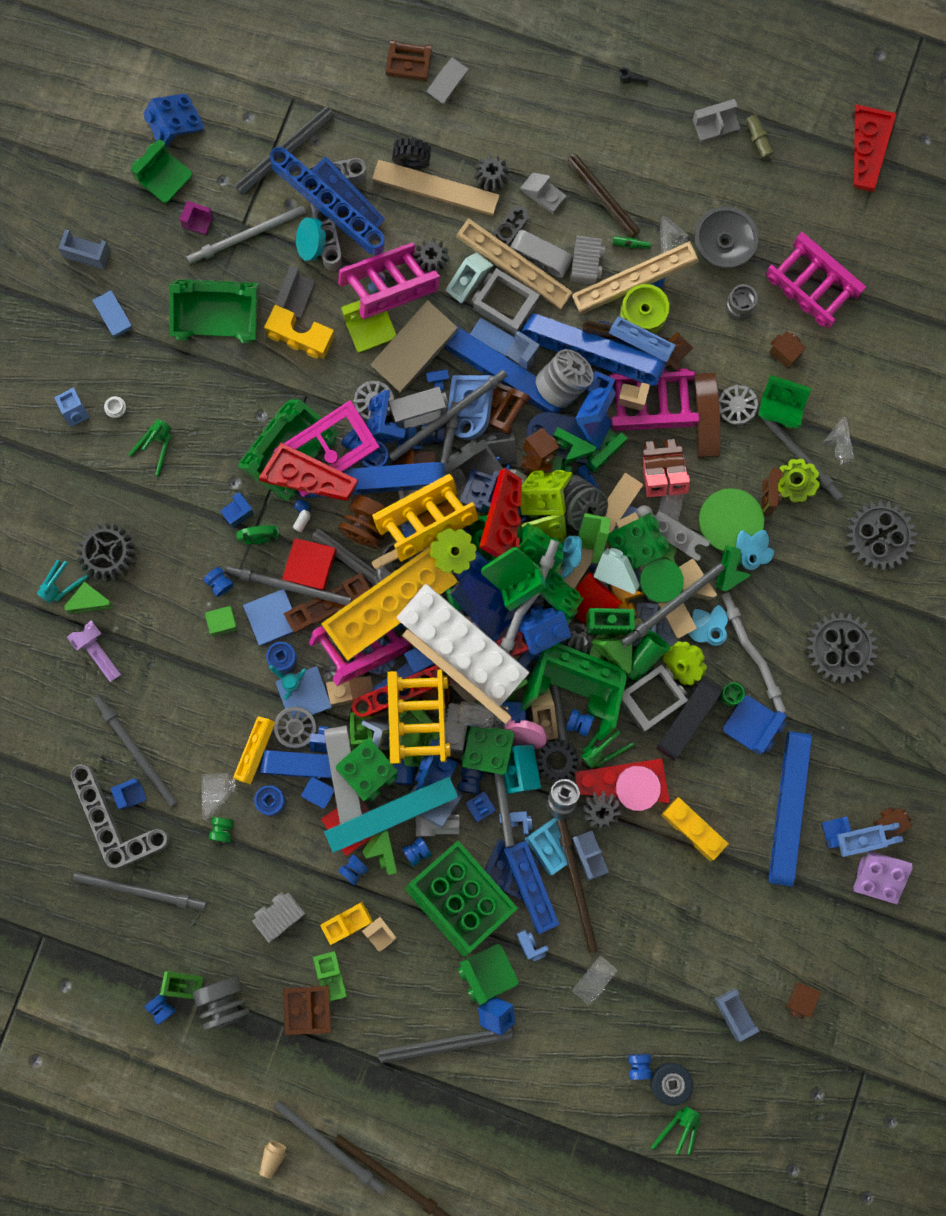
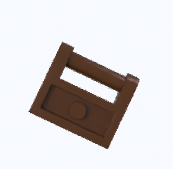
(408, 66)
(501, 400)
(770, 496)

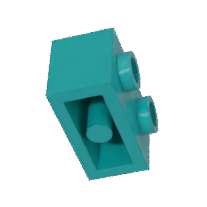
(522, 770)

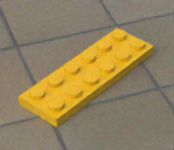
(378, 608)

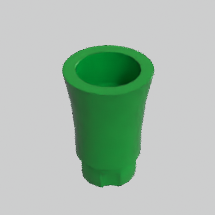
(646, 654)

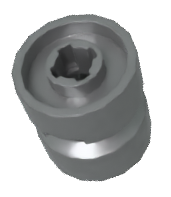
(741, 302)
(563, 799)

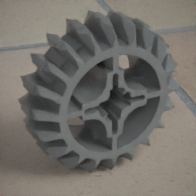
(99, 557)

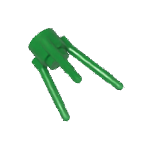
(158, 432)
(593, 755)
(689, 1120)

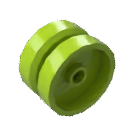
(646, 307)

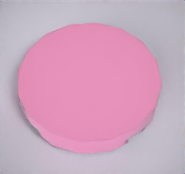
(527, 733)
(638, 788)

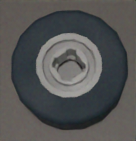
(664, 1079)

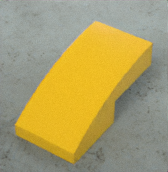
(346, 923)

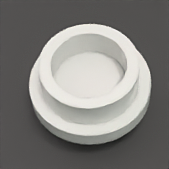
(115, 407)

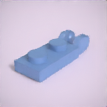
(866, 839)

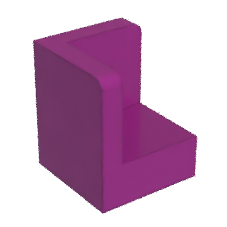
(196, 217)

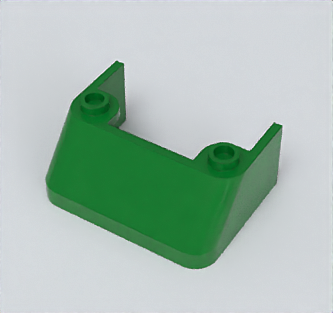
(582, 675)

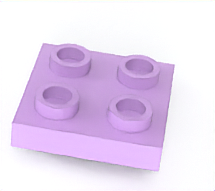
(882, 877)

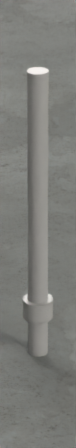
(208, 251)

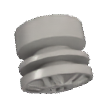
(564, 378)

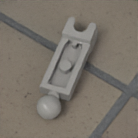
(676, 533)

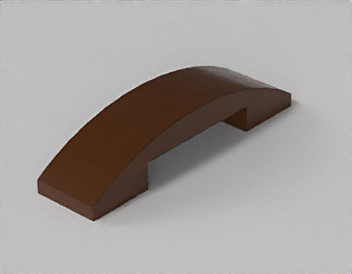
(709, 416)
(319, 609)

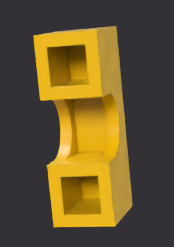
(315, 341)
(695, 828)

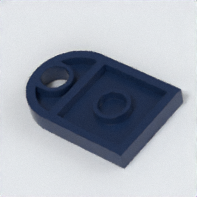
(550, 422)

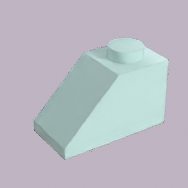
(469, 277)
(616, 570)

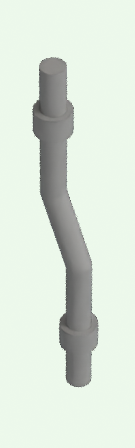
(546, 563)
(734, 615)

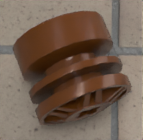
(362, 527)

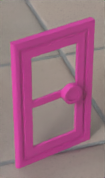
(347, 410)

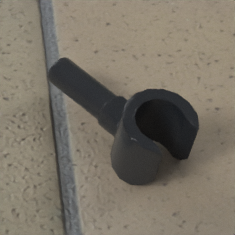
(624, 70)

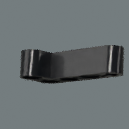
(689, 718)

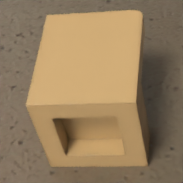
(633, 396)
(379, 934)

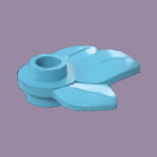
(755, 546)
(572, 554)
(708, 623)

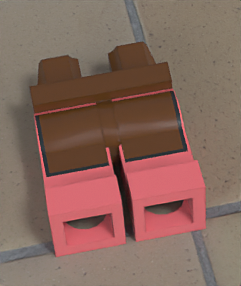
(664, 469)

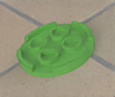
(727, 514)

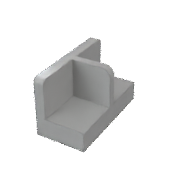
(716, 120)

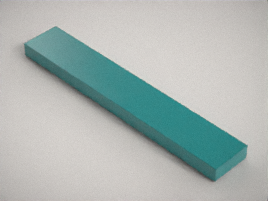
(390, 814)

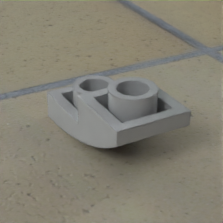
(447, 80)

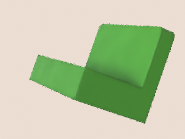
(594, 534)

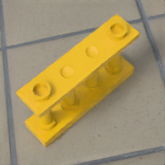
(417, 503)
(399, 729)

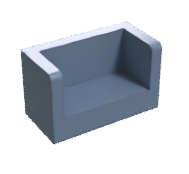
(84, 251)
(736, 1015)

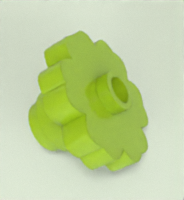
(807, 487)
(463, 551)
(685, 662)

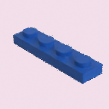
(343, 187)
(531, 887)

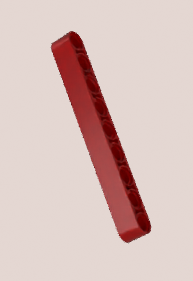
(372, 697)

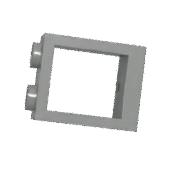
(517, 323)
(418, 408)
(635, 712)

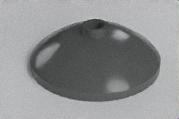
(734, 228)

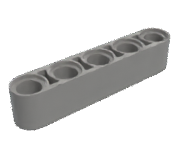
(346, 798)

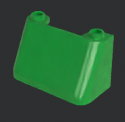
(213, 309)
(286, 424)

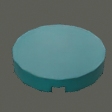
(310, 239)

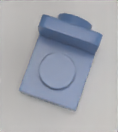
(71, 407)
(520, 817)
(527, 943)

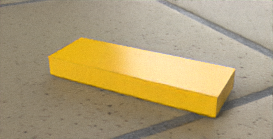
(254, 750)

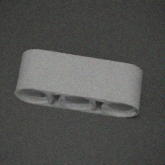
(542, 253)

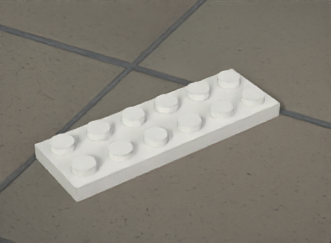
(462, 644)

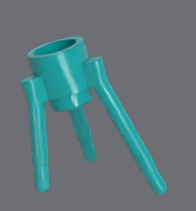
(49, 591)
(290, 681)

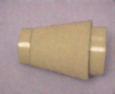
(272, 1158)

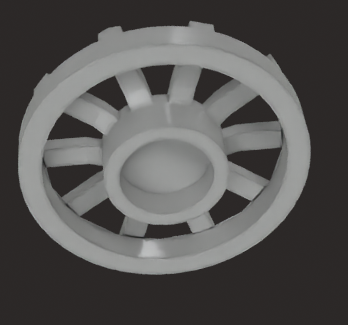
(370, 395)
(738, 405)
(294, 727)

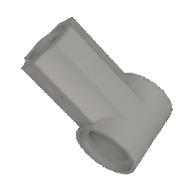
(427, 829)

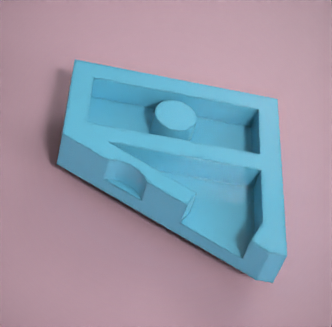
(547, 846)

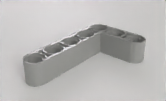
(332, 247)
(108, 824)

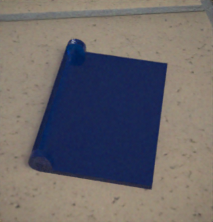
(482, 602)

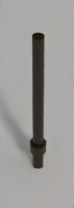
(566, 842)
(429, 1205)

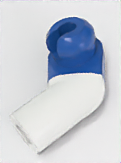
(304, 514)

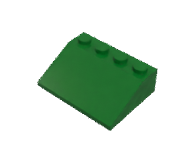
(460, 898)

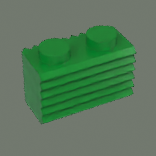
(610, 621)

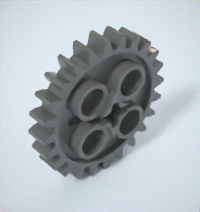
(870, 519)
(861, 648)

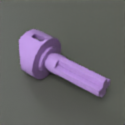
(87, 640)

